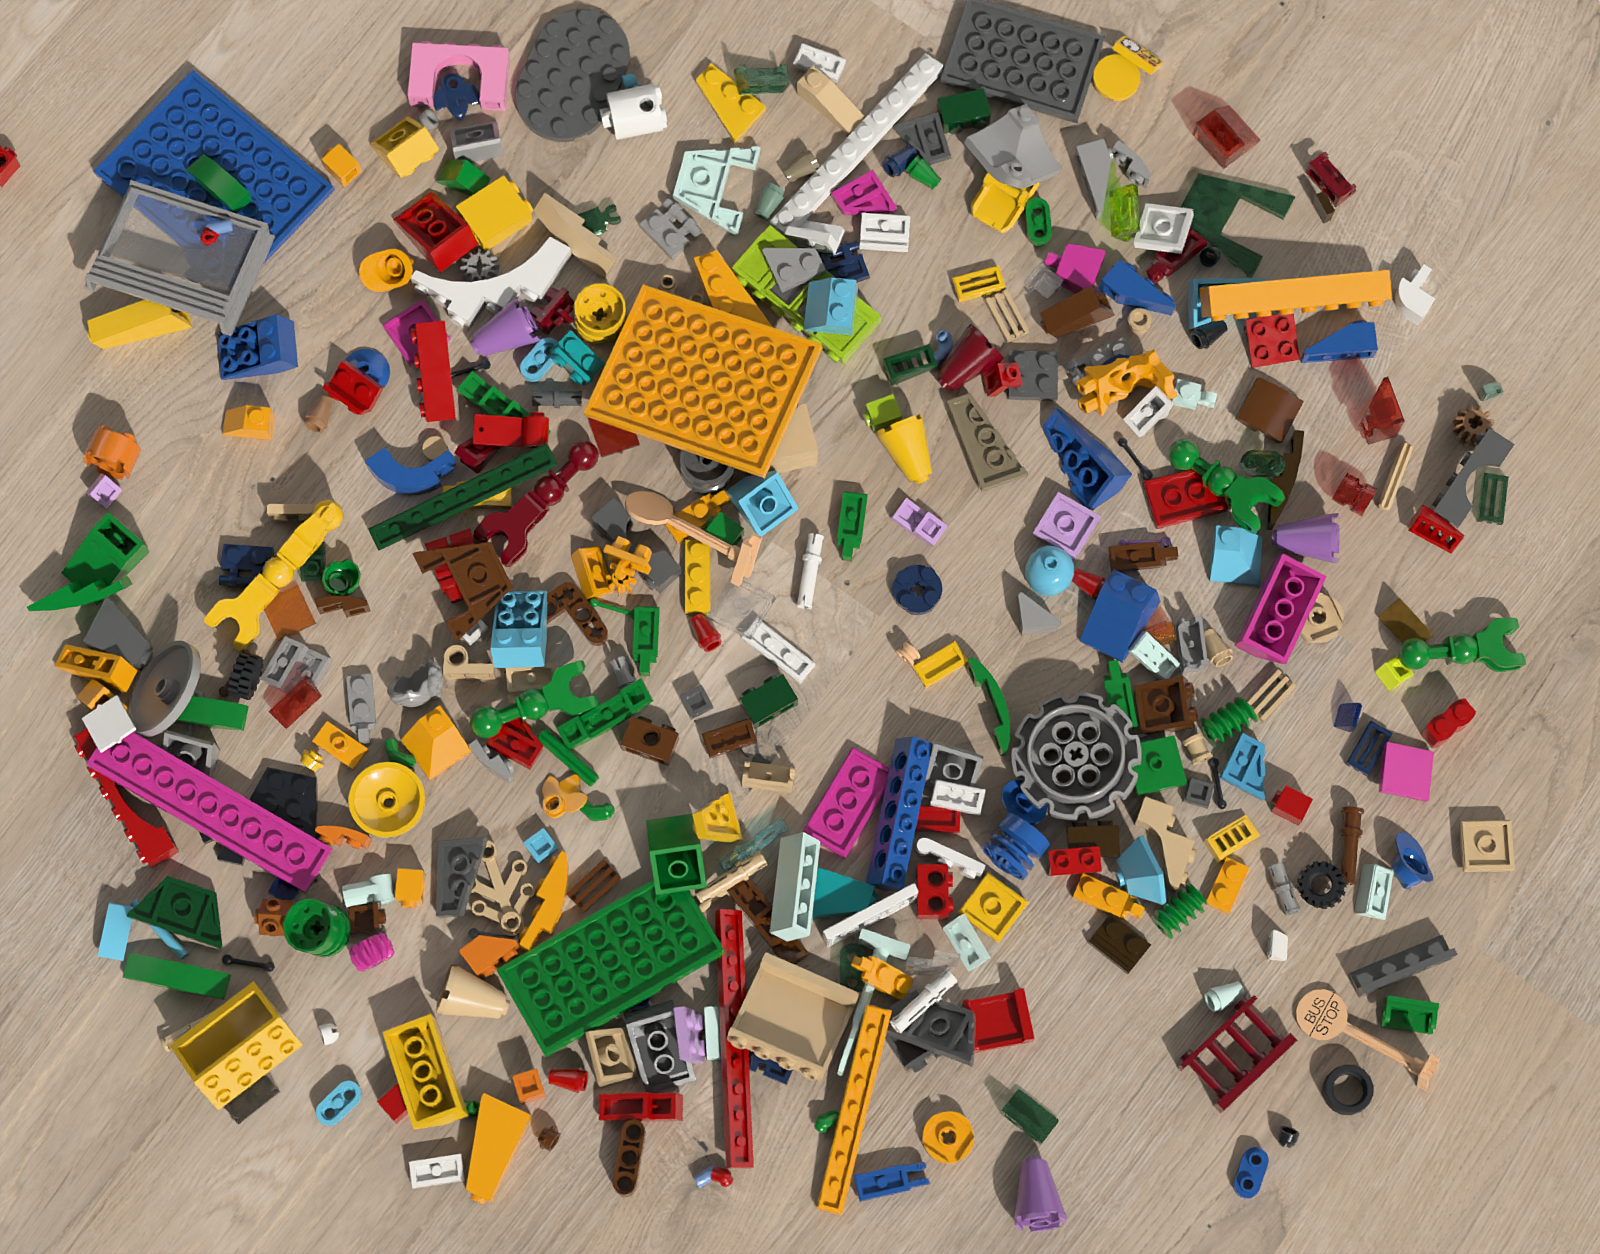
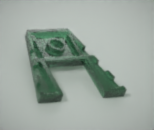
(1213, 205)

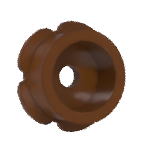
(548, 1138)

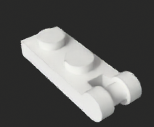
(947, 856)

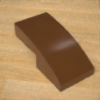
(350, 605)

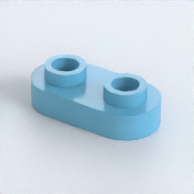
(539, 360)
(337, 1101)

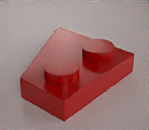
(517, 743)

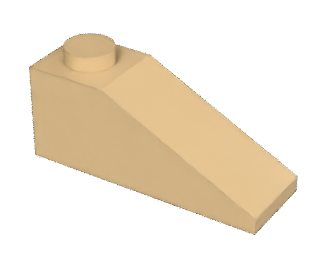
(829, 100)

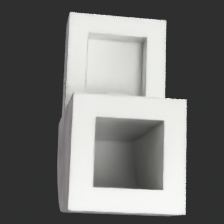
(1410, 299)

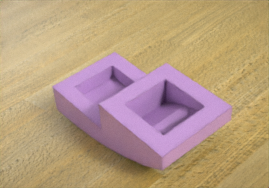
(918, 522)

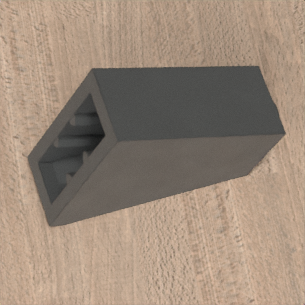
(117, 636)

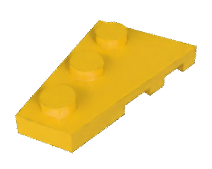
(734, 110)
(718, 821)

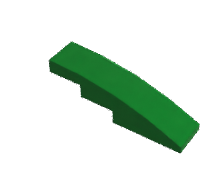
(489, 398)
(74, 596)
(177, 976)

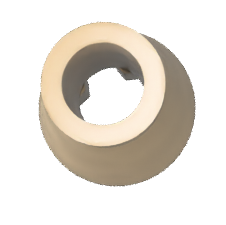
(1218, 651)

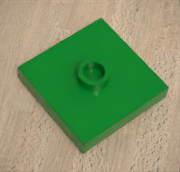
(1159, 766)

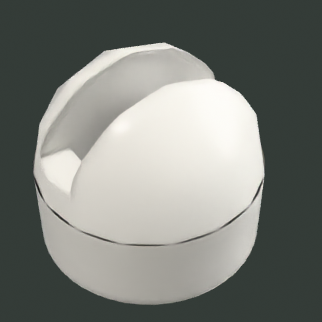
(326, 1033)

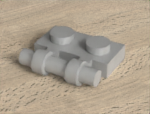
(665, 234)

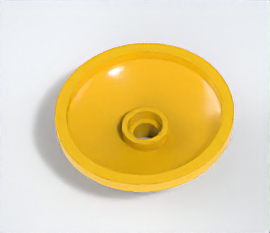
(380, 784)

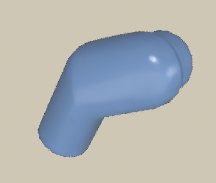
(945, 345)

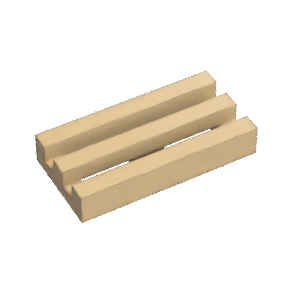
(998, 298)
(1284, 681)

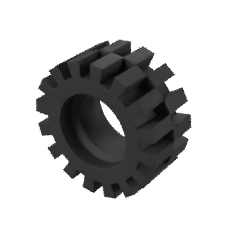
(245, 675)
(1308, 877)

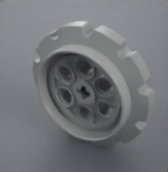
(1113, 776)

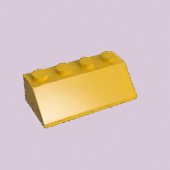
(425, 1073)

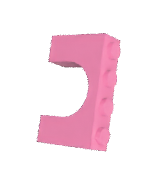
(432, 59)

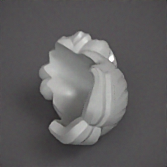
(419, 688)

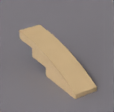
(569, 231)

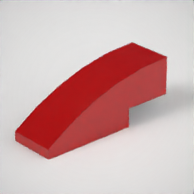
(641, 1106)

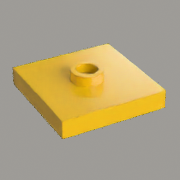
(993, 907)

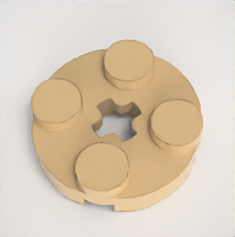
(1330, 623)

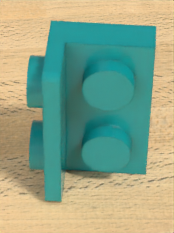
(576, 358)

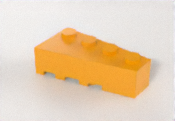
(723, 288)

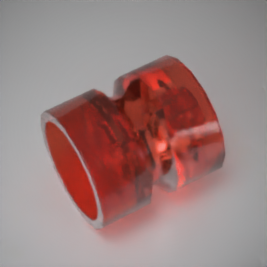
(1354, 494)

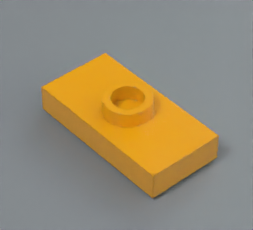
(340, 745)

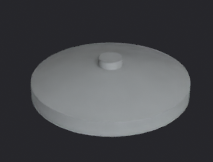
(164, 688)

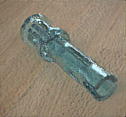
(740, 851)

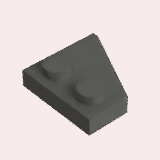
(926, 137)

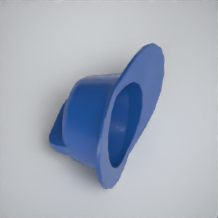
(1410, 863)

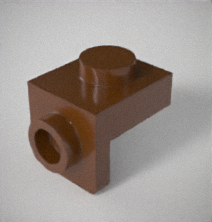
(367, 918)

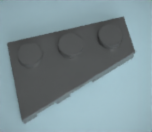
(456, 873)

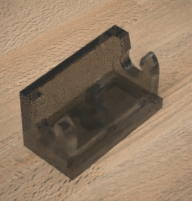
(251, 1099)

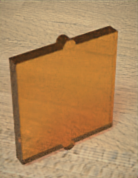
(289, 613)

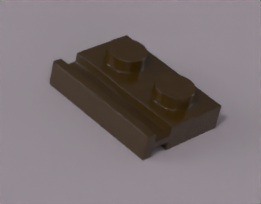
(1119, 943)

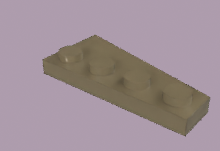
(987, 452)

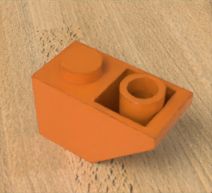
(487, 952)

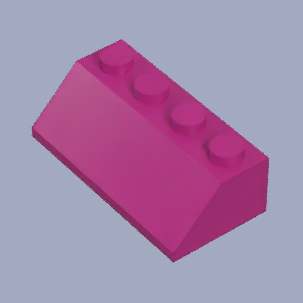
(1280, 610)

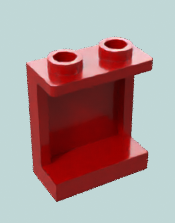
(1001, 1020)

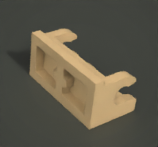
(768, 777)

